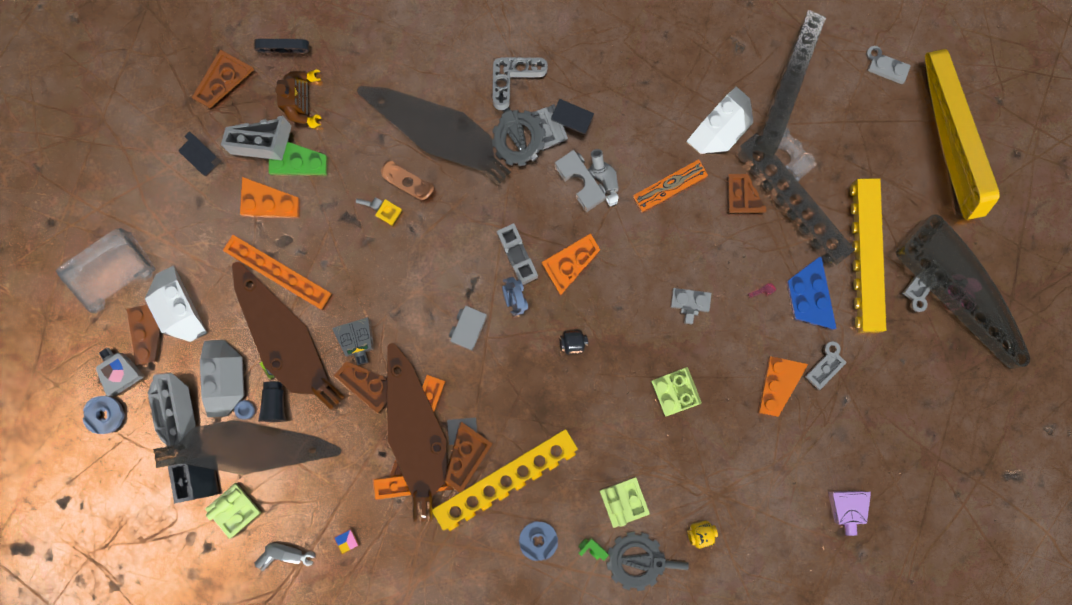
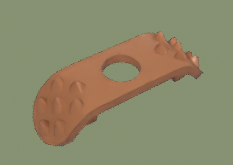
(395, 176)

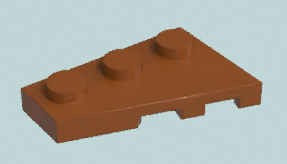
(144, 334)
(364, 384)
(465, 457)

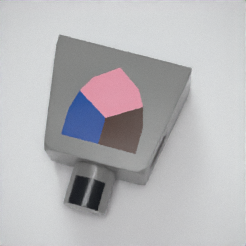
(117, 372)

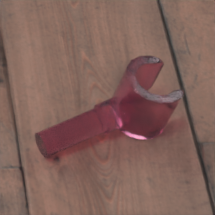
(768, 288)

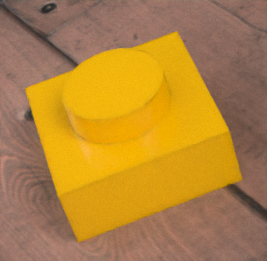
(388, 212)

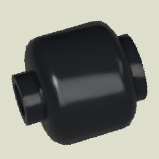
(573, 341)

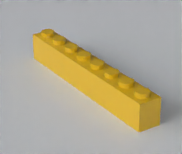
(868, 255)

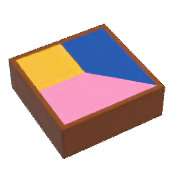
(346, 541)

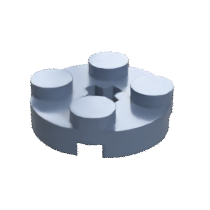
(513, 295)
(114, 415)
(538, 552)

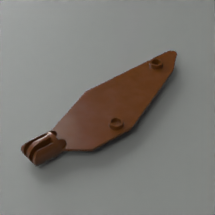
(281, 339)
(414, 434)

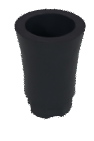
(272, 402)

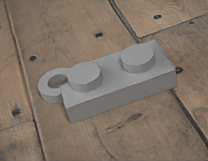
(887, 66)
(916, 292)
(826, 367)

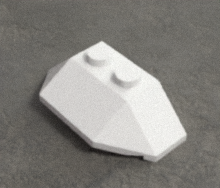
(724, 124)
(173, 307)

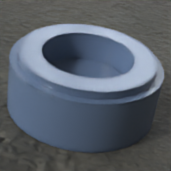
(244, 410)

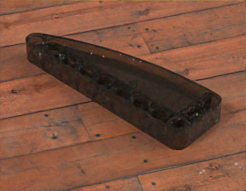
(968, 281)

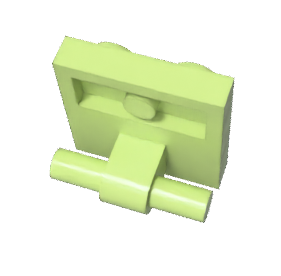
(676, 391)
(624, 502)
(232, 510)

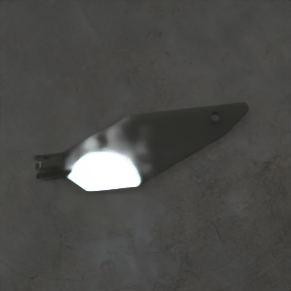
(438, 130)
(243, 448)

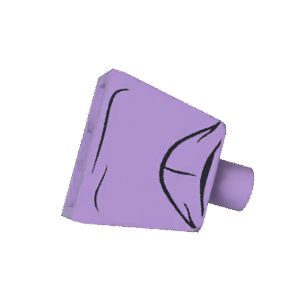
(850, 509)

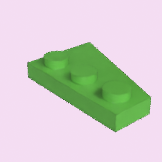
(299, 161)

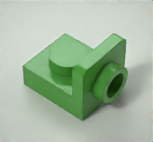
(596, 550)

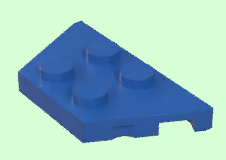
(811, 296)

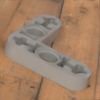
(510, 71)

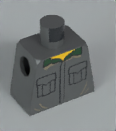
(355, 339)

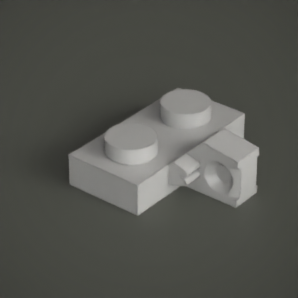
(690, 302)

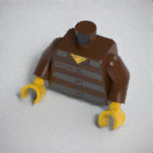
(293, 96)

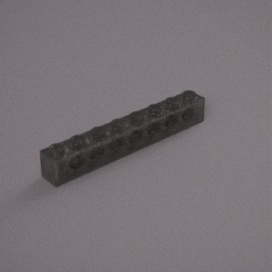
(790, 83)
(842, 247)

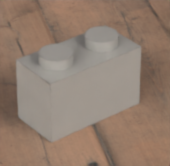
(468, 327)

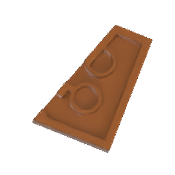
(221, 78)

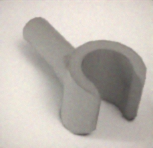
(375, 204)

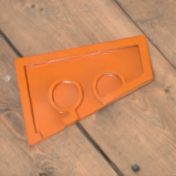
(266, 201)
(570, 261)
(779, 384)

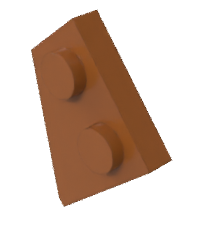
(743, 195)

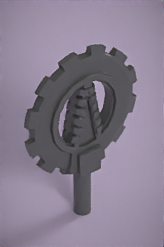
(512, 123)
(653, 562)

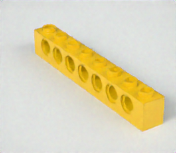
(447, 520)

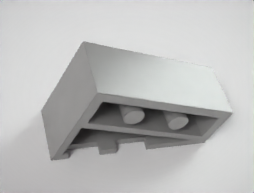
(259, 139)

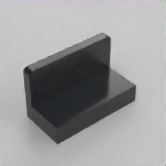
(572, 116)
(199, 154)

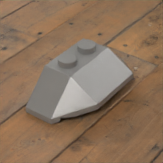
(220, 378)
(170, 408)

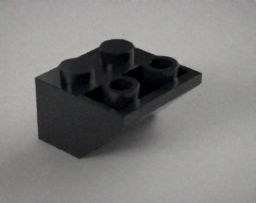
(192, 482)

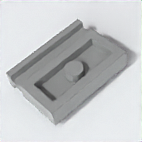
(554, 131)

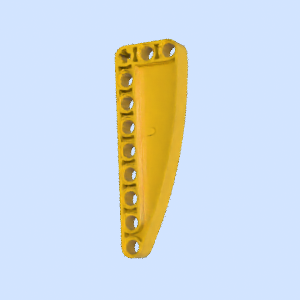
(959, 139)

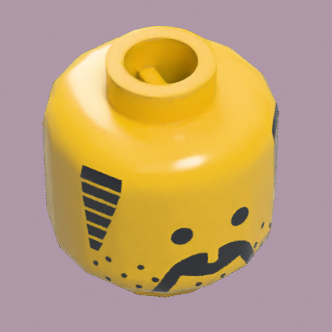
(702, 534)

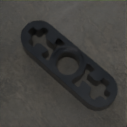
(281, 45)

